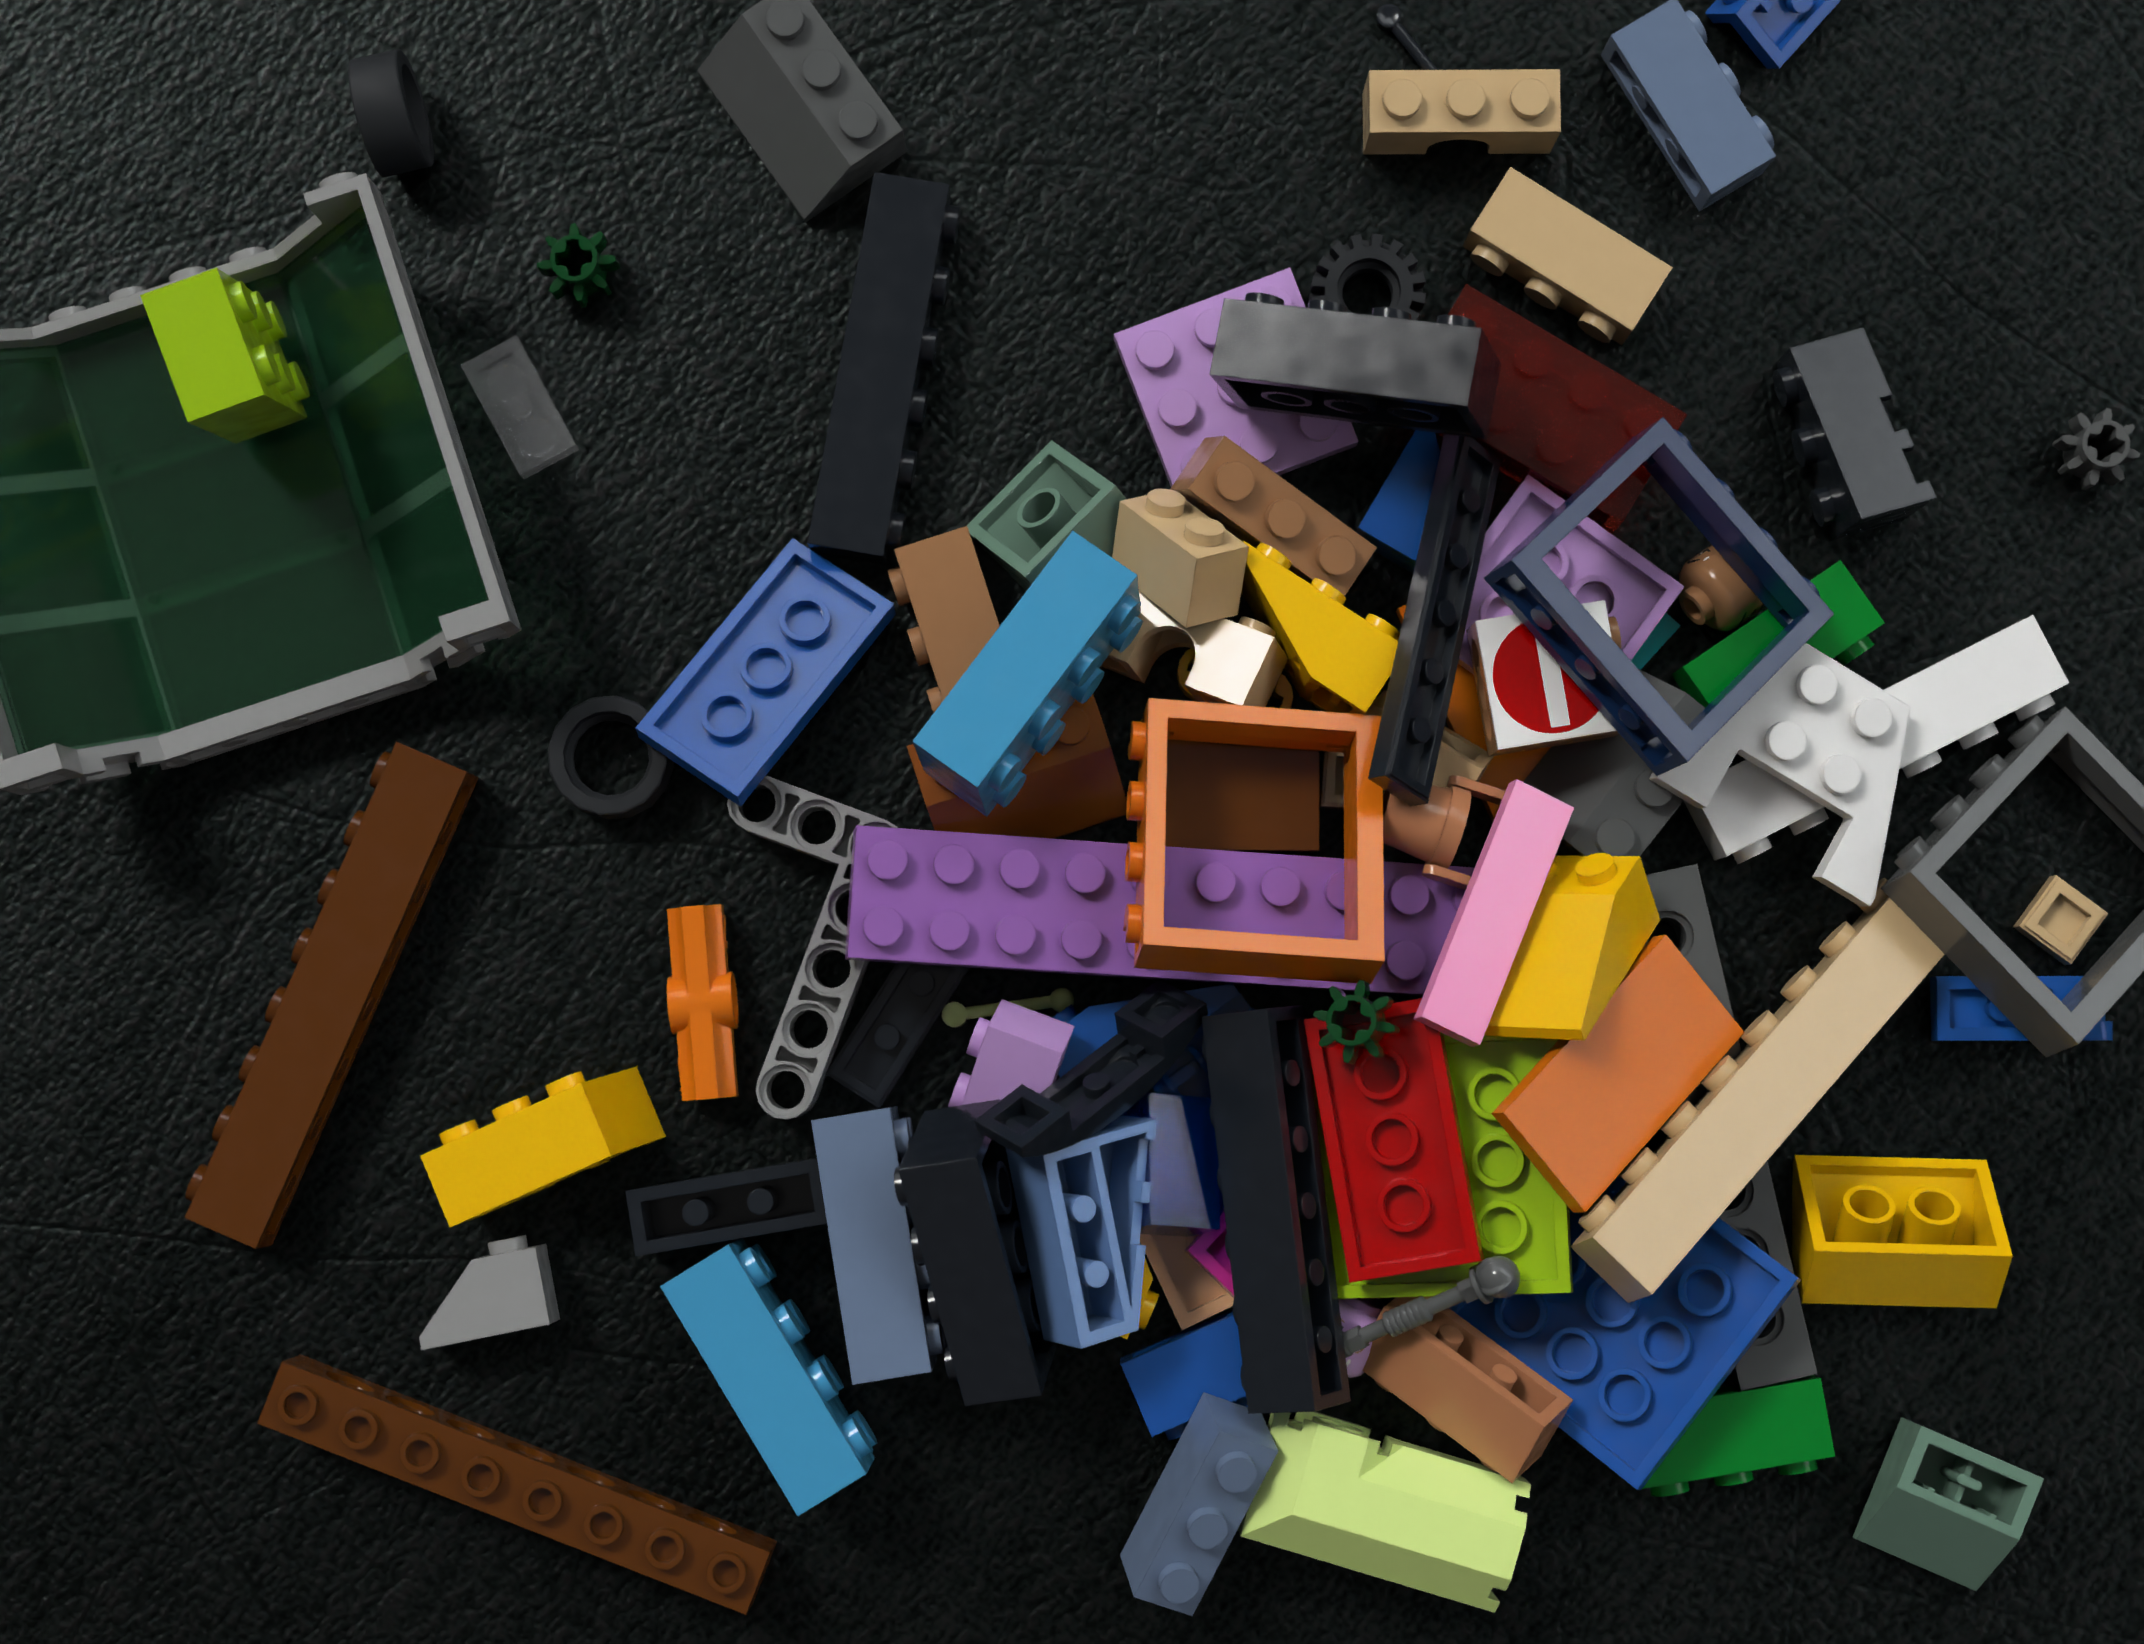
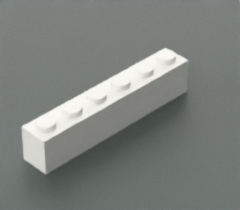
(1947, 704)

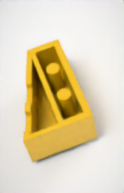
(540, 1142)

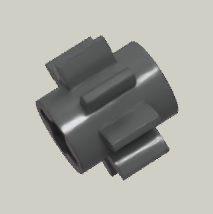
(2082, 459)

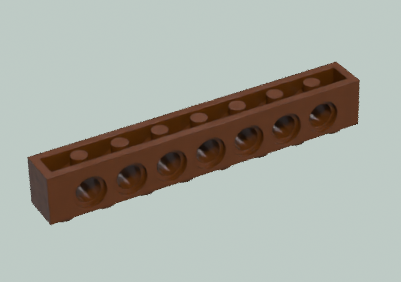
(518, 1482)

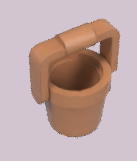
(1435, 828)

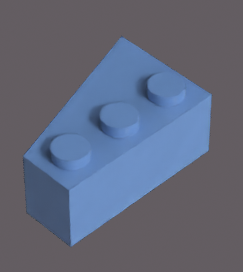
(1084, 1231)

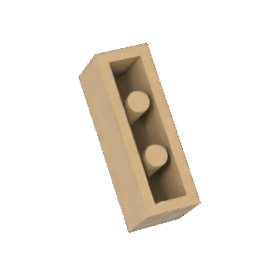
(1565, 258)

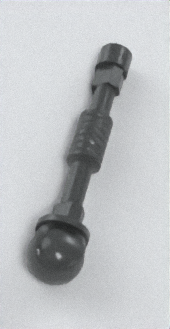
(1488, 1280)

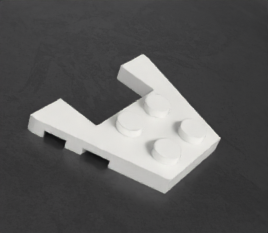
(1825, 738)

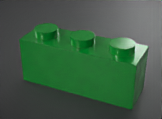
(1840, 637)
(1750, 1431)

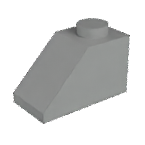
(496, 1295)

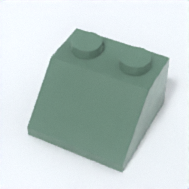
(1041, 509)

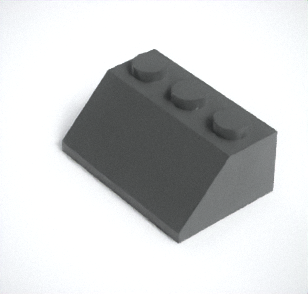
(801, 103)
(1610, 788)

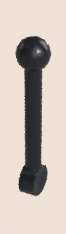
(1388, 20)

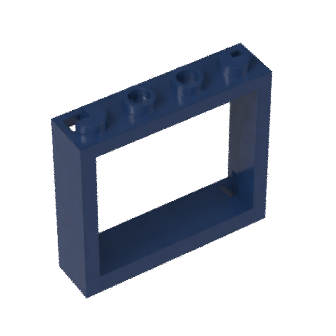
(1591, 654)

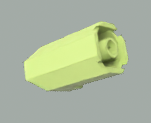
(1388, 1509)

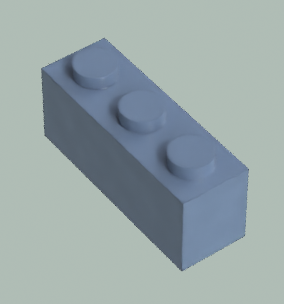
(1689, 103)
(1198, 1504)

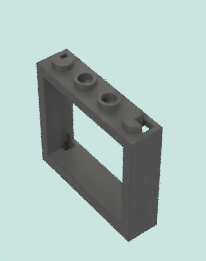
(1968, 941)

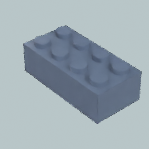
(871, 1247)

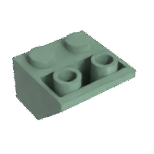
(1946, 1505)

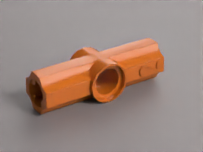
(702, 1002)

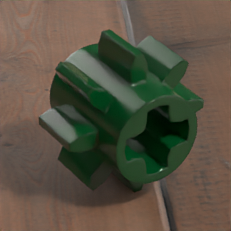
(563, 257)
(1363, 1038)

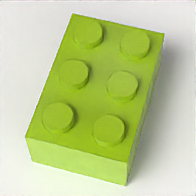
(226, 356)

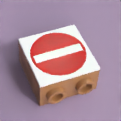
(1526, 693)

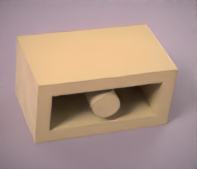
(1180, 557)

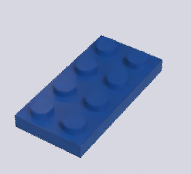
(766, 671)

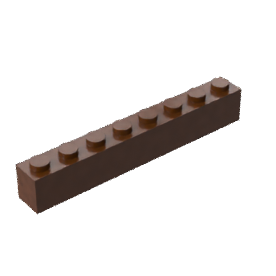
(330, 996)

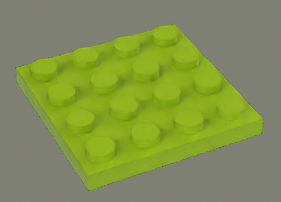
(1512, 1200)

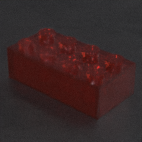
(1560, 409)

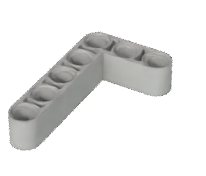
(828, 936)

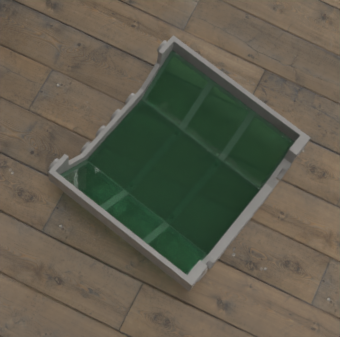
(218, 589)

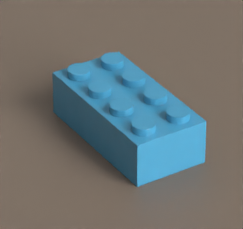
(1031, 675)
(771, 1375)

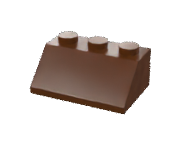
(1062, 793)

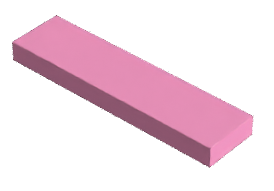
(1494, 913)

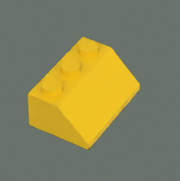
(1897, 1232)

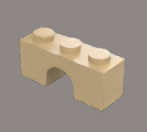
(1504, 108)
(1231, 662)

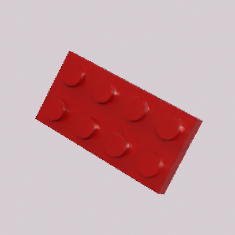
(1395, 1149)

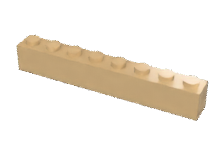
(1755, 1099)

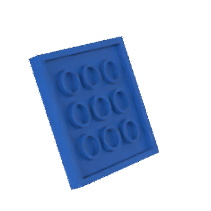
(1644, 1364)

